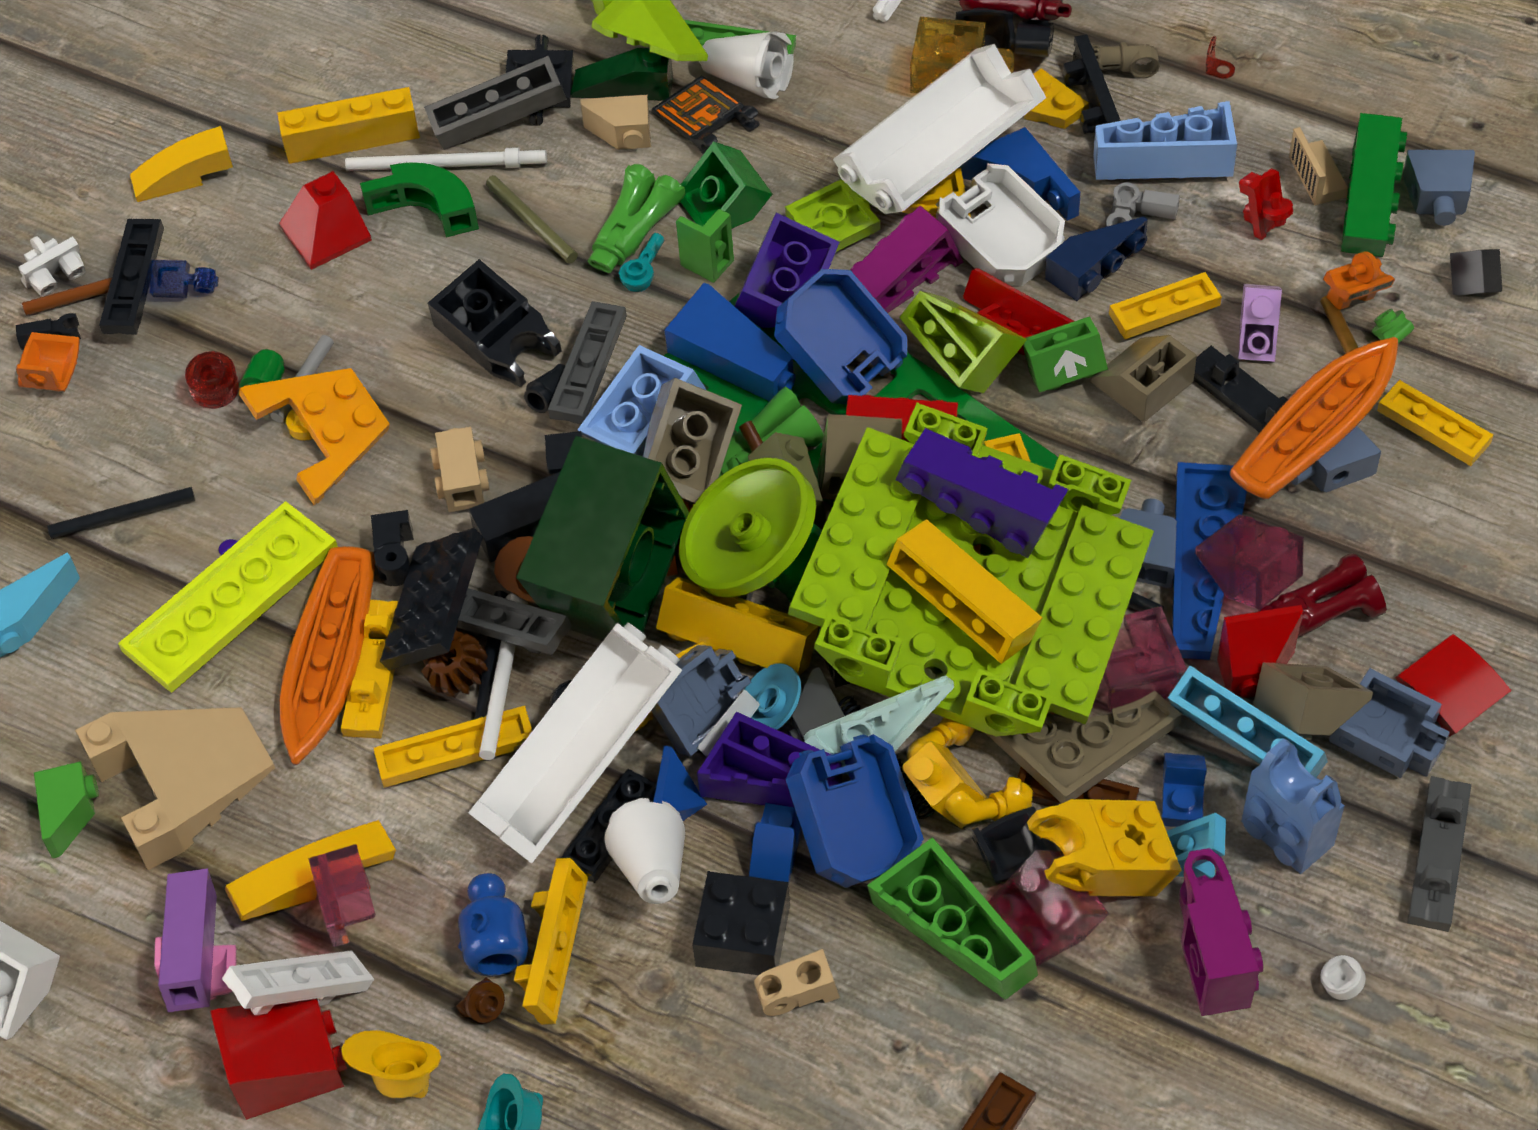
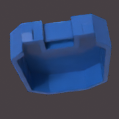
(830, 325)
(860, 824)

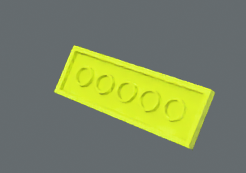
(227, 596)

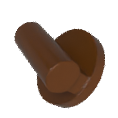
(482, 1002)

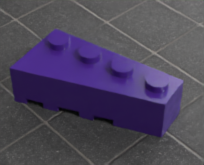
(981, 491)

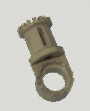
(1125, 59)

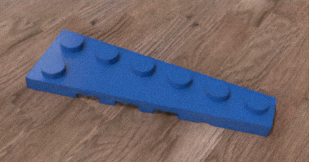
(1203, 505)

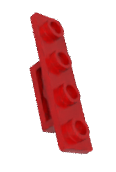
(1010, 306)

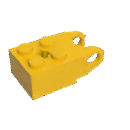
(1108, 846)

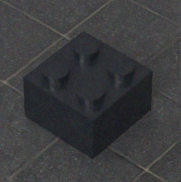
(741, 923)

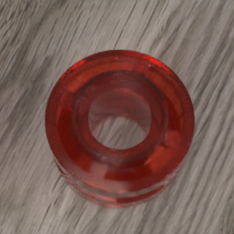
(210, 366)

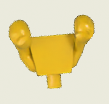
(948, 784)

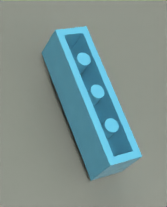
(1238, 721)

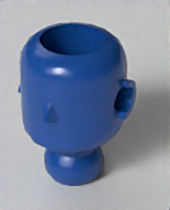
(491, 928)

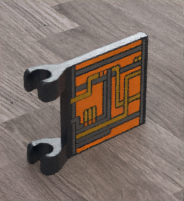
(701, 110)

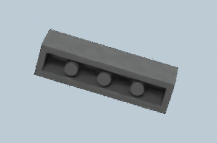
(495, 103)

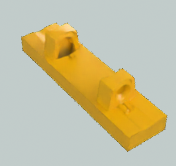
(372, 682)
(560, 916)

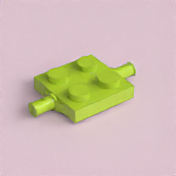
(835, 213)

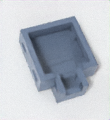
(699, 696)
(1394, 728)

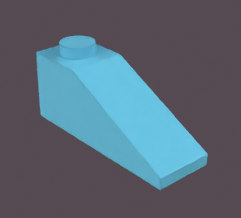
(32, 600)

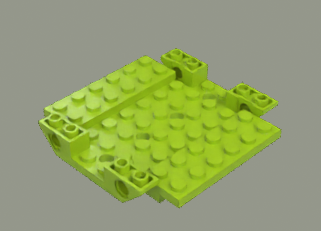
(887, 633)

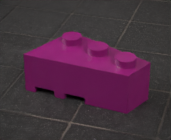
(907, 259)

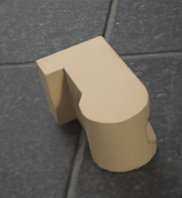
(796, 984)

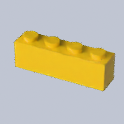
(348, 125)
(964, 591)
(733, 623)

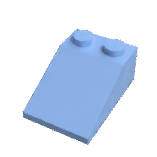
(626, 407)

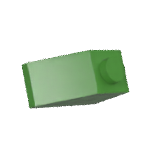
(64, 804)

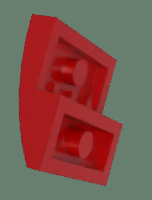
(1457, 680)

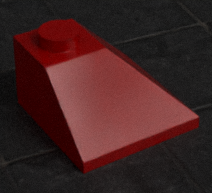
(324, 221)
(1255, 639)

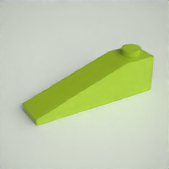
(651, 25)

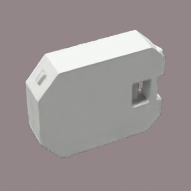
(1010, 235)

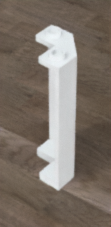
(938, 130)
(576, 740)

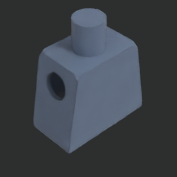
(1439, 182)
(1344, 464)
(1161, 554)

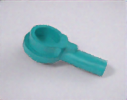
(638, 273)

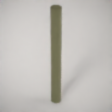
(531, 219)

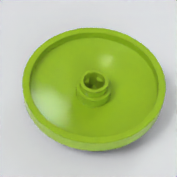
(747, 527)

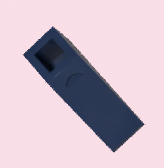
(1089, 257)

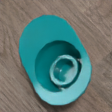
(511, 1106)

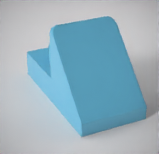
(1198, 835)

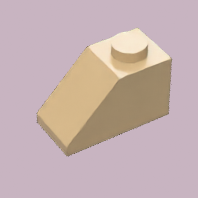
(619, 120)

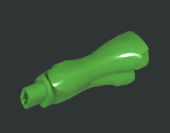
(637, 211)
(780, 415)

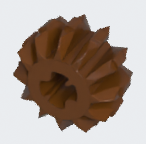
(458, 667)

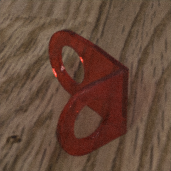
(1213, 63)

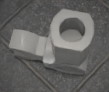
(1129, 200)

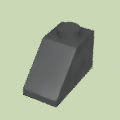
(815, 706)

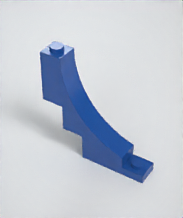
(1031, 164)

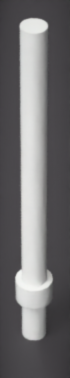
(510, 158)
(498, 695)

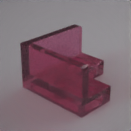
(1149, 665)
(342, 891)

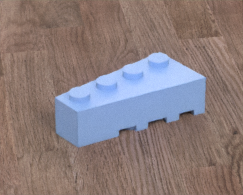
(1168, 146)

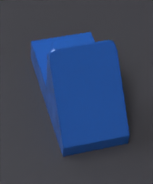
(1182, 788)
(775, 843)

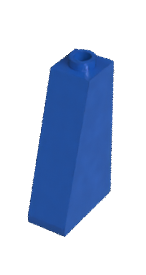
(728, 345)

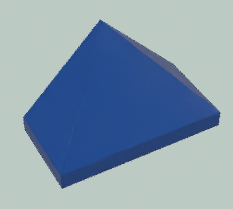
(676, 786)

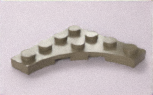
(1076, 756)

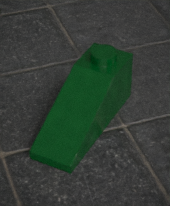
(626, 75)

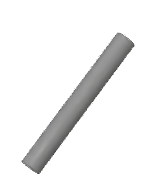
(308, 368)

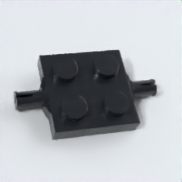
(562, 63)

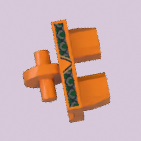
(1356, 280)

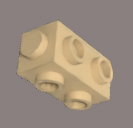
(460, 476)

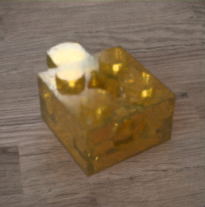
(942, 45)

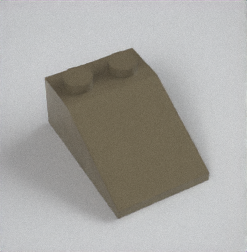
(690, 435)

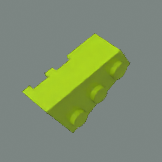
(960, 340)

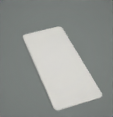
(743, 704)

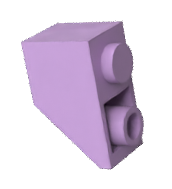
(1259, 322)

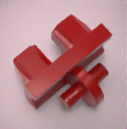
(1266, 205)

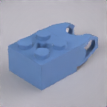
(1292, 808)

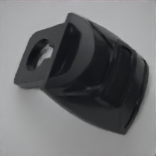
(998, 26)
(1009, 843)

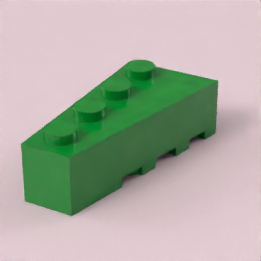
(1372, 184)

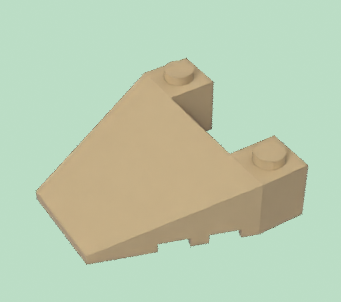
(192, 763)

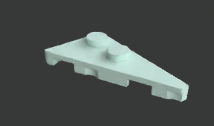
(889, 719)

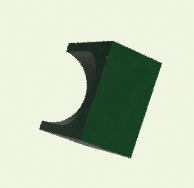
(604, 539)

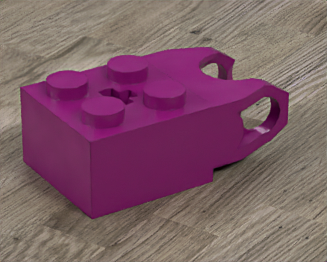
(1217, 939)

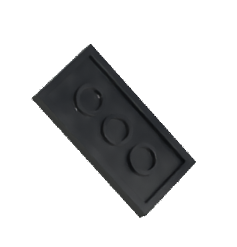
(431, 599)

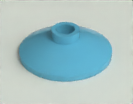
(777, 692)

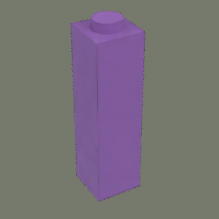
(188, 940)

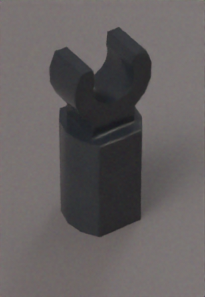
(58, 327)

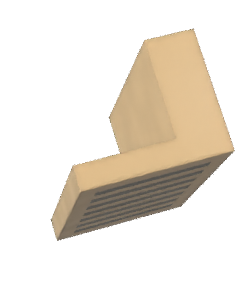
(1316, 169)

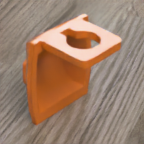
(48, 361)

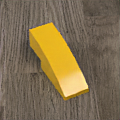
(181, 165)

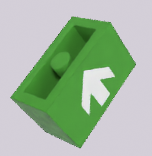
(1065, 354)

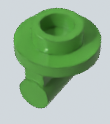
(1392, 324)

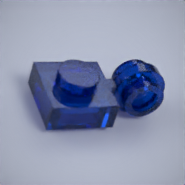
(172, 279)

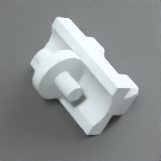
(48, 259)

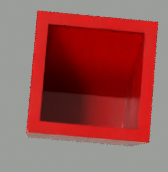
(278, 1054)

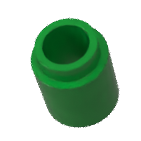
(263, 367)

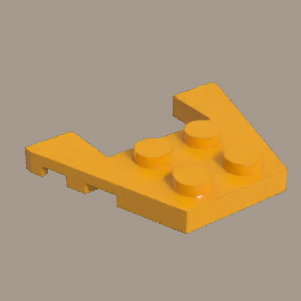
(334, 412)

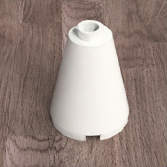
(751, 62)
(648, 847)

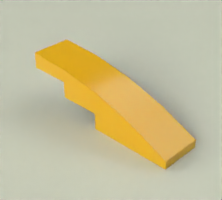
(290, 879)

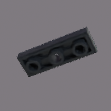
(589, 846)

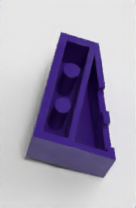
(752, 764)

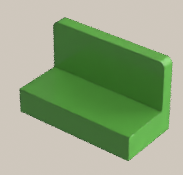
(706, 248)

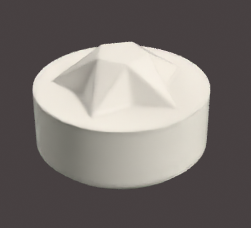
(1342, 977)

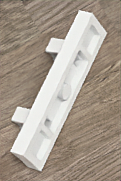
(297, 979)

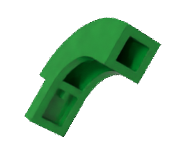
(423, 187)

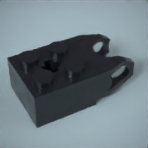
(491, 322)

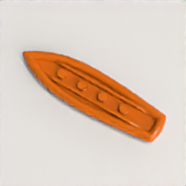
(1316, 418)
(325, 649)

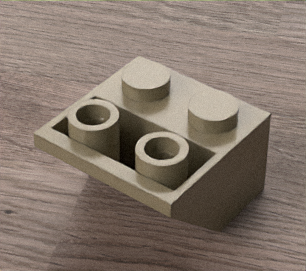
(1148, 375)
(840, 444)

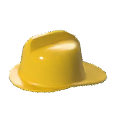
(395, 1062)

